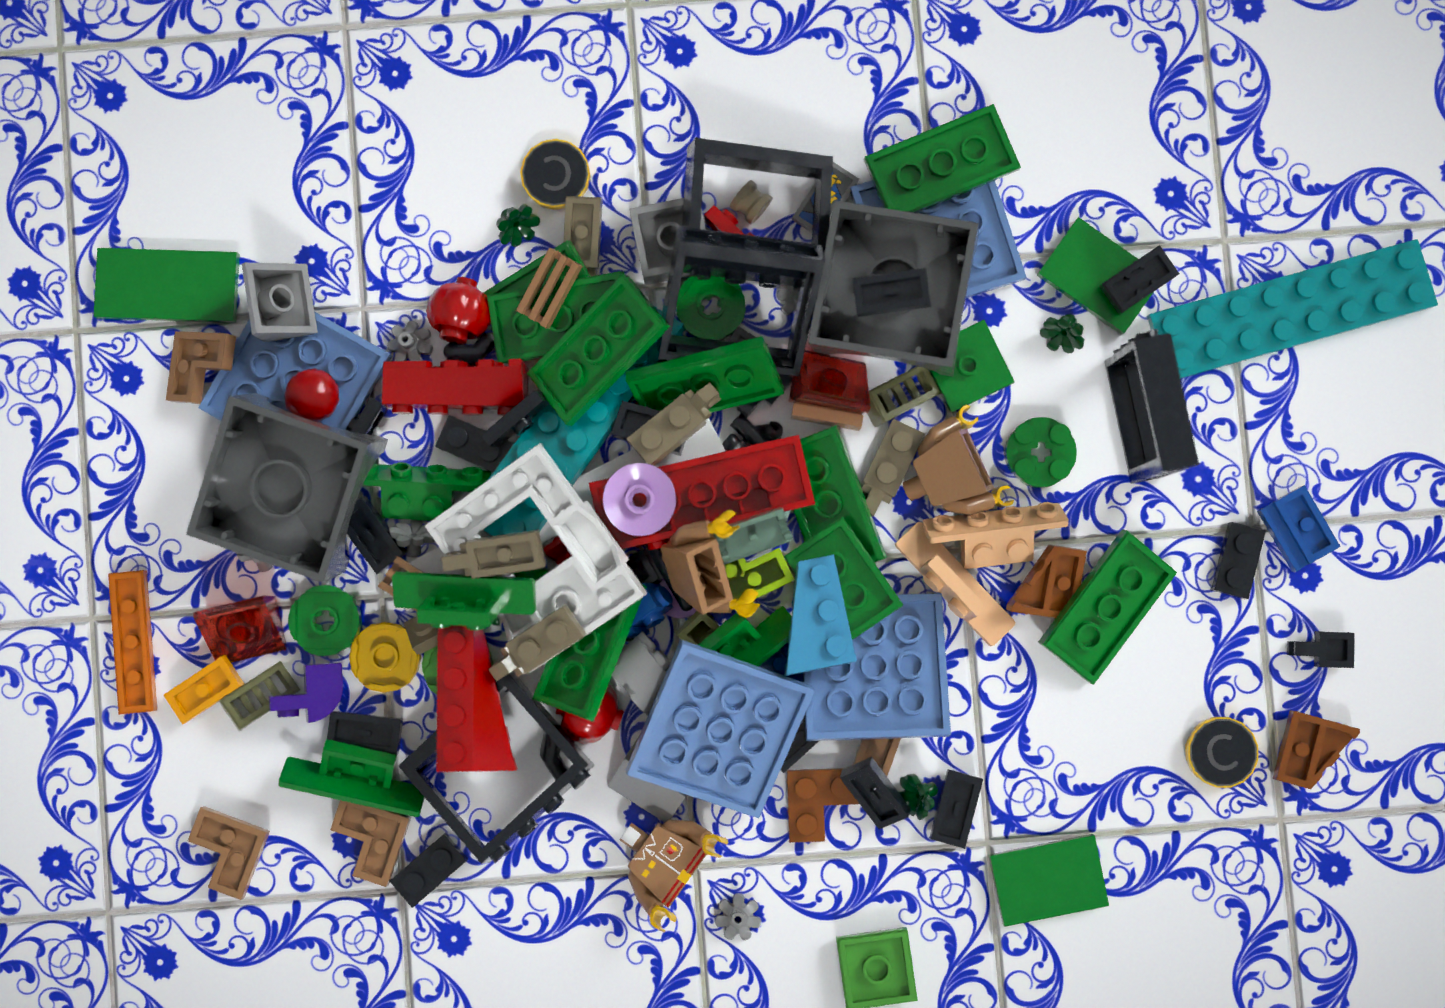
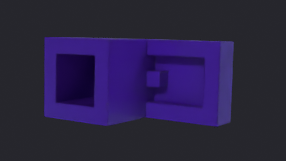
(322, 693)

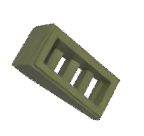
(882, 406)
(240, 693)

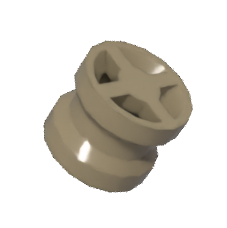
(751, 202)

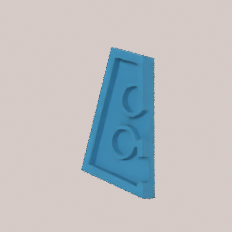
(819, 619)

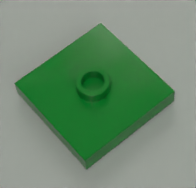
(977, 369)

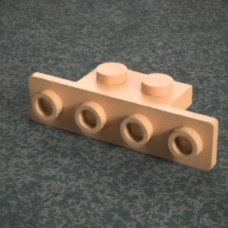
(996, 535)
(958, 587)

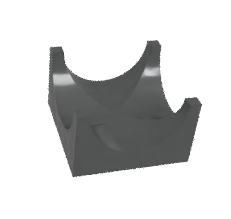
(885, 241)
(282, 487)

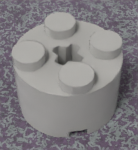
(641, 671)

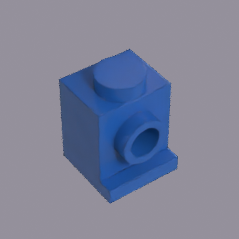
(651, 609)

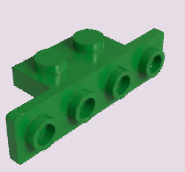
(421, 491)
(461, 599)
(750, 643)
(355, 777)

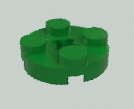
(716, 325)
(1026, 437)
(310, 634)

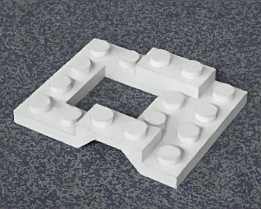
(591, 581)

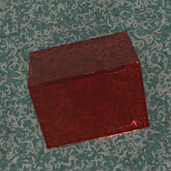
(831, 383)
(242, 628)

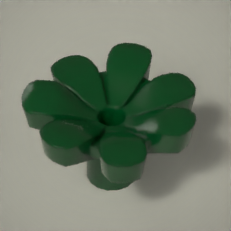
(517, 224)
(1063, 333)
(918, 795)

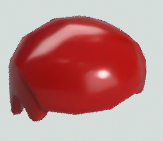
(312, 395)

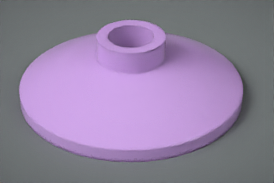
(639, 479)

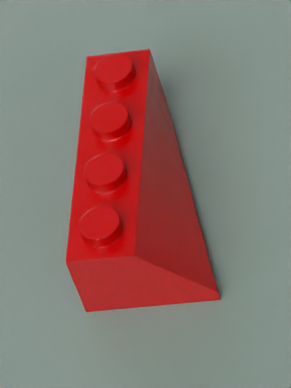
(454, 386)
(469, 706)

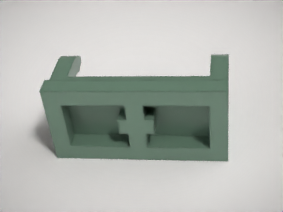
(755, 535)

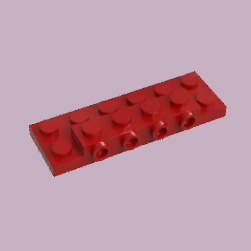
(736, 480)

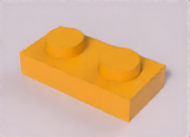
(203, 689)

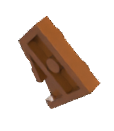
(1050, 582)
(1309, 748)

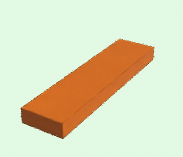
(132, 642)

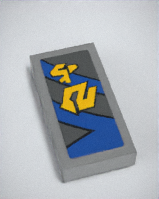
(840, 191)

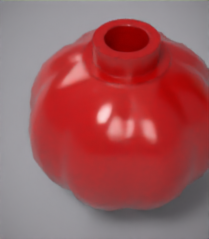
(458, 311)
(589, 732)

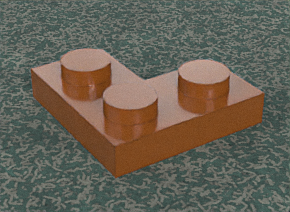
(807, 795)

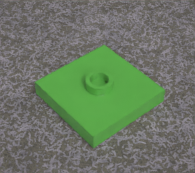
(876, 968)

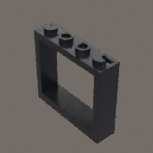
(761, 159)
(746, 250)
(1151, 407)
(525, 822)

